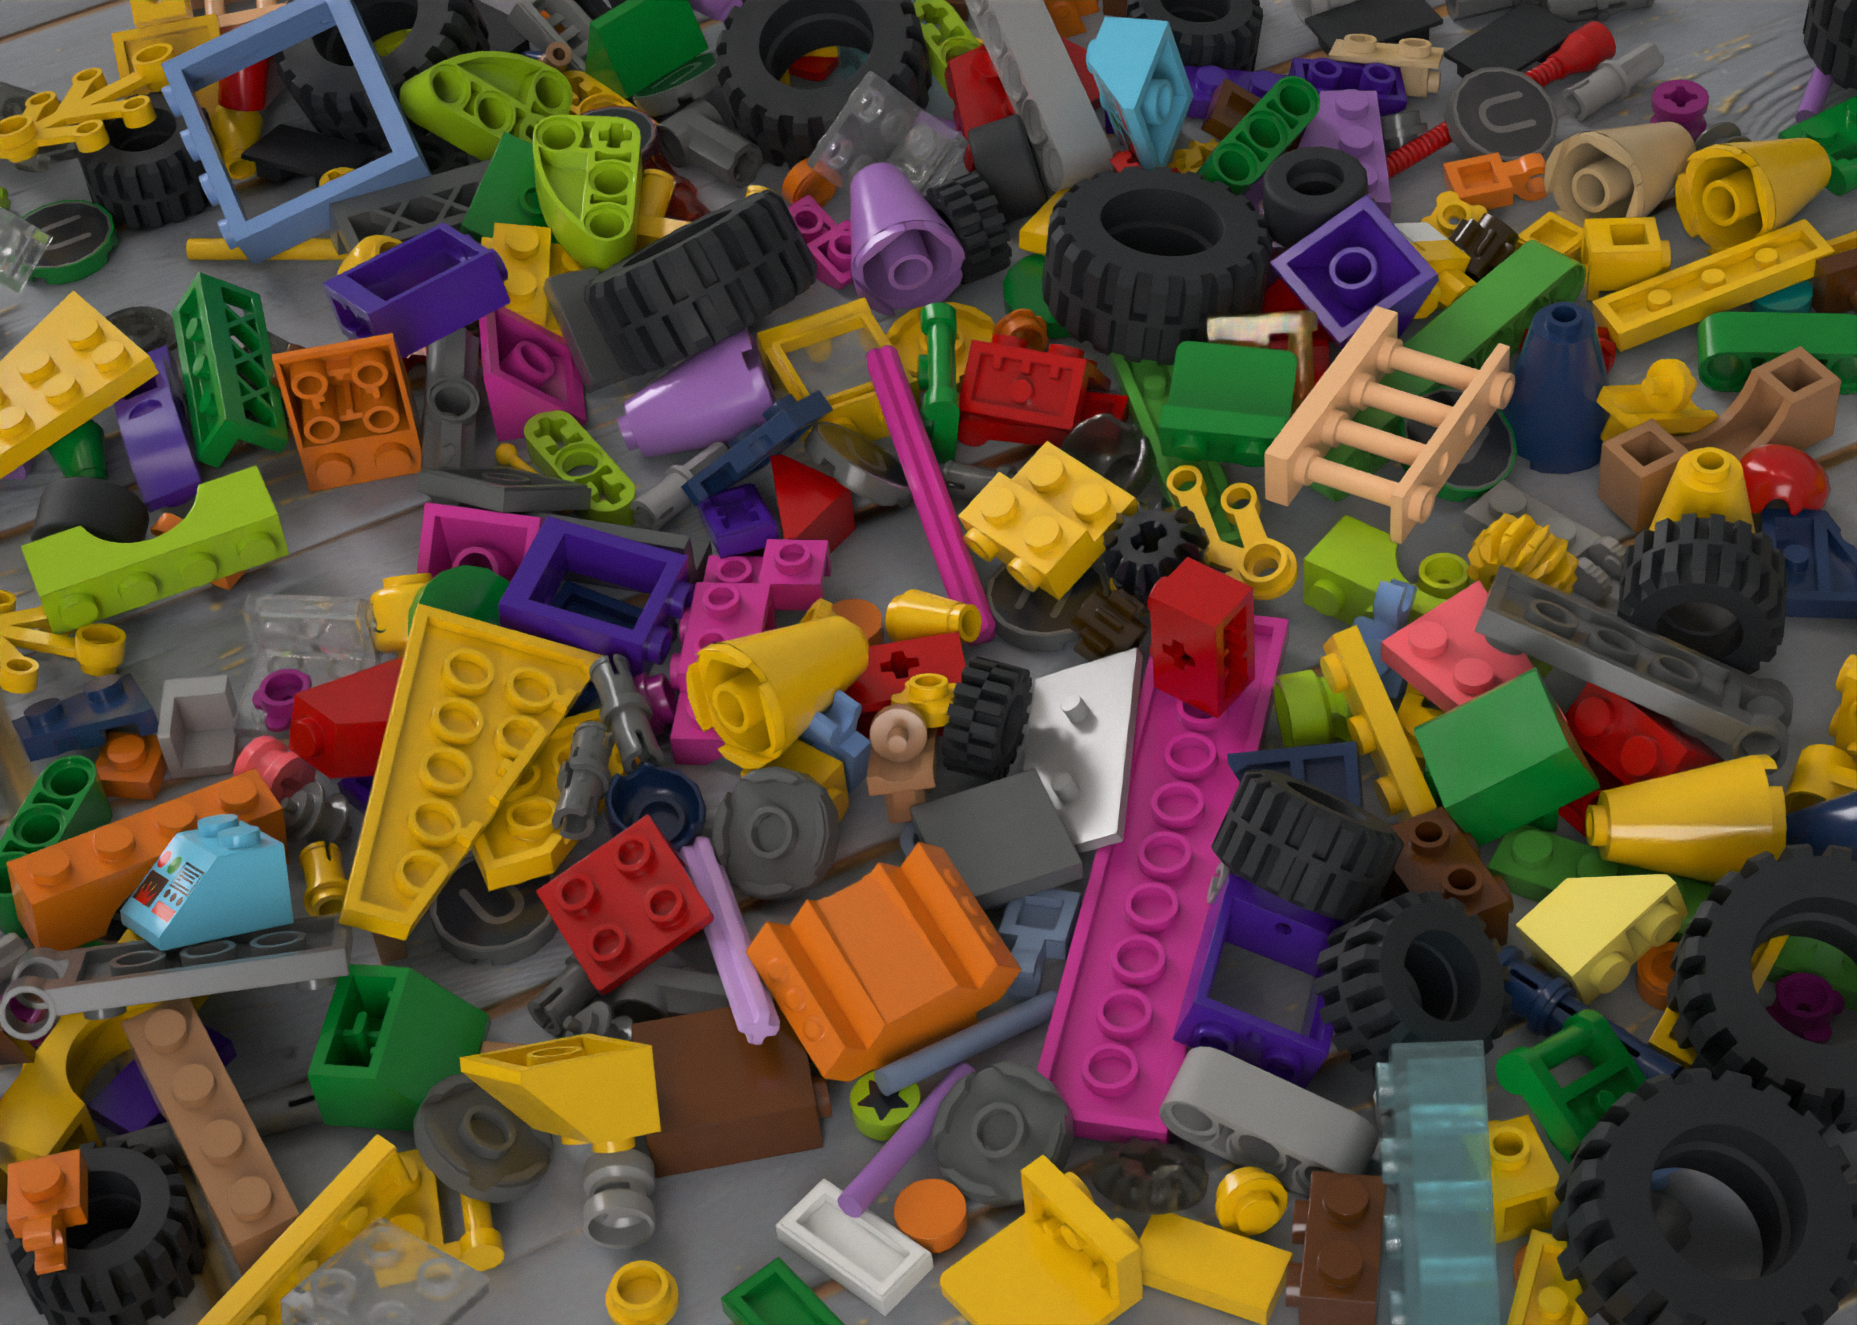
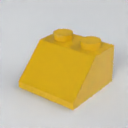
(575, 1088)

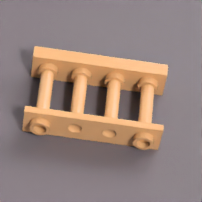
(1354, 385)

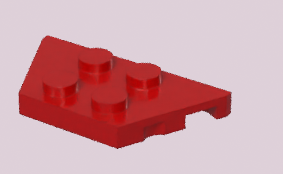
(981, 96)

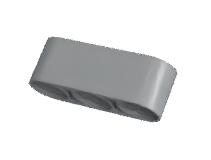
(1264, 1120)

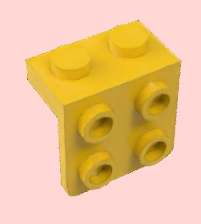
(1052, 1263)

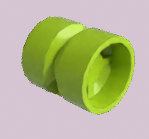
(1309, 710)

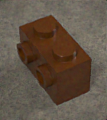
(1448, 861)
(1341, 1250)

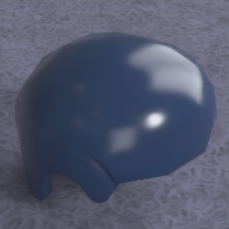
(661, 793)

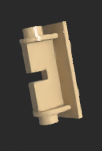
(1412, 55)

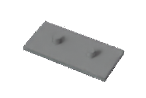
(1085, 743)

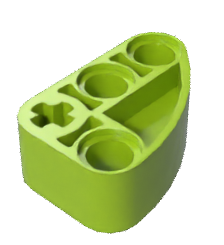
(483, 95)
(590, 185)

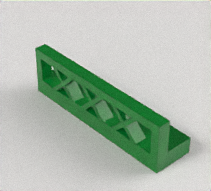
(211, 366)

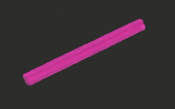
(928, 485)

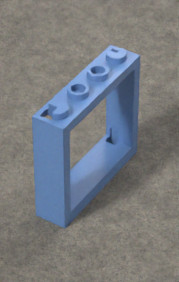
(255, 41)

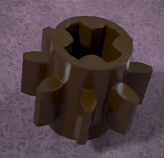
(1486, 243)
(1108, 625)

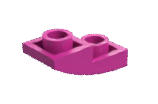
(826, 241)

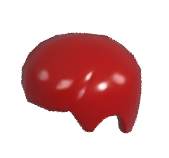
(1784, 474)

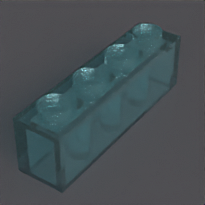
(1441, 1184)

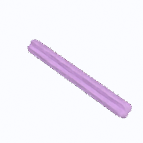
(728, 943)

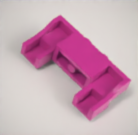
(736, 602)

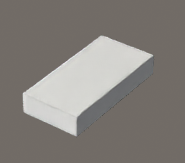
(858, 1253)

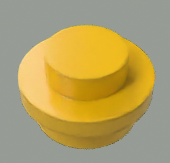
(1250, 1201)
(642, 1295)

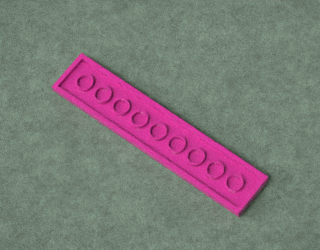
(1149, 905)

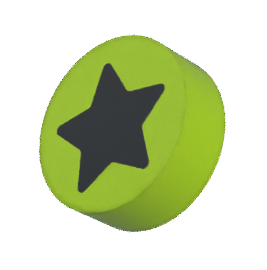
(878, 1114)

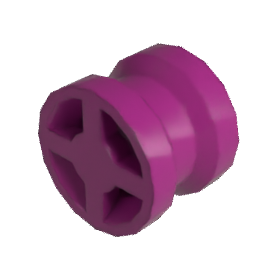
(1681, 103)

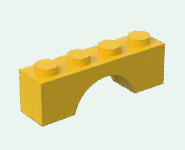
(45, 1103)

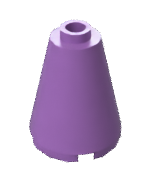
(899, 243)
(701, 400)

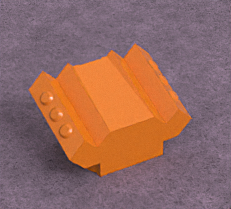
(884, 965)

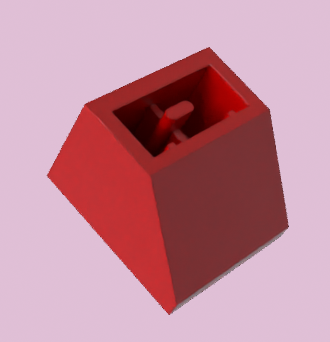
(1627, 746)

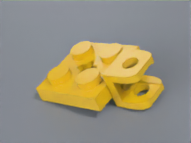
(171, 24)

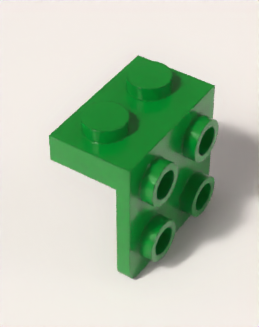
(1227, 402)

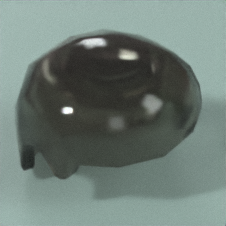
(1113, 451)

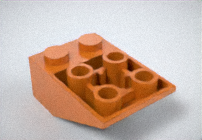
(351, 411)

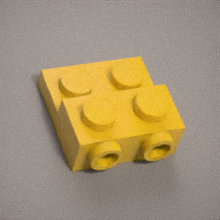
(529, 261)
(1045, 520)

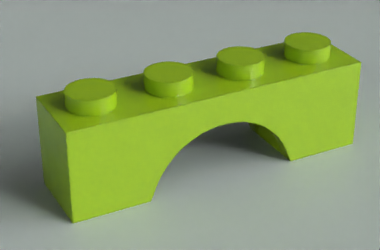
(1348, 568)
(95, 579)

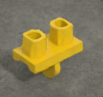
(1660, 396)

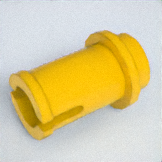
(323, 879)

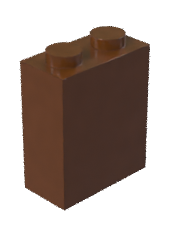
(727, 1096)

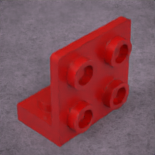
(1028, 385)
(625, 905)

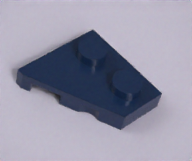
(752, 448)

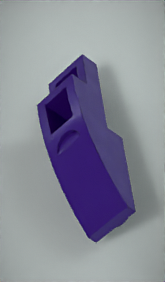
(1320, 72)
(160, 437)

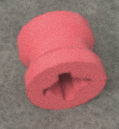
(280, 769)

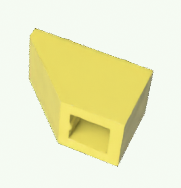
(1601, 927)

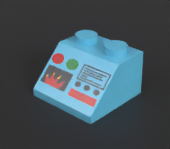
(1141, 85)
(211, 886)

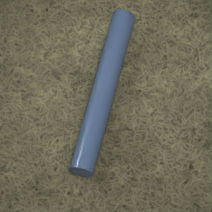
(965, 1043)

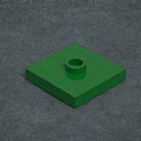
(506, 191)

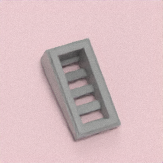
(541, 33)

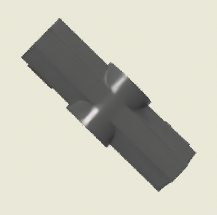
(453, 389)

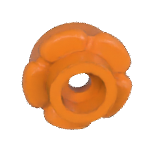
(1032, 328)

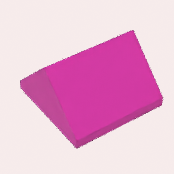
(526, 372)
(474, 538)

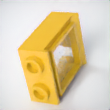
(830, 356)

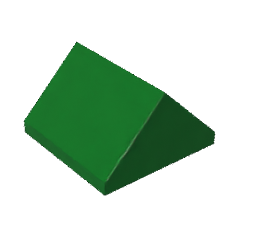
(642, 43)
(1505, 758)

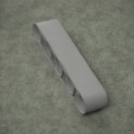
(1043, 89)

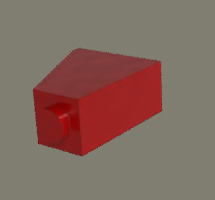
(344, 721)

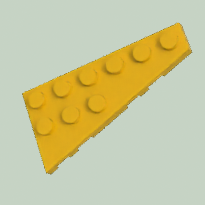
(62, 378)
(457, 741)

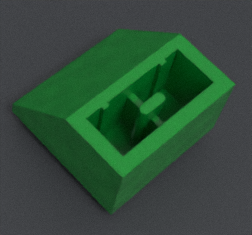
(388, 1044)

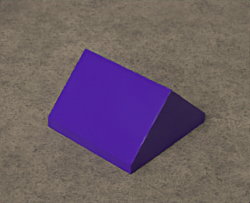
(1354, 266)

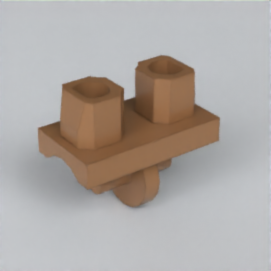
(902, 760)

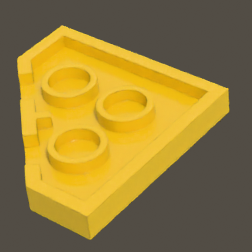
(521, 836)

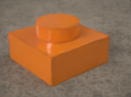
(131, 766)

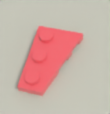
(1447, 657)

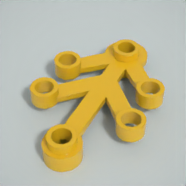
(85, 104)
(1258, 551)
(95, 645)

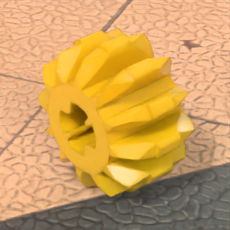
(1525, 549)

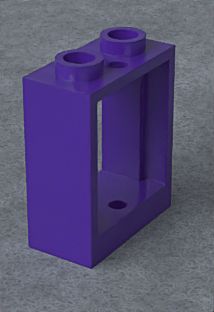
(419, 289)
(610, 558)
(1251, 920)

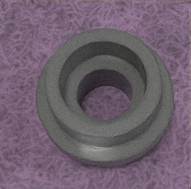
(1401, 128)

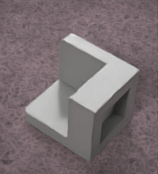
(197, 726)

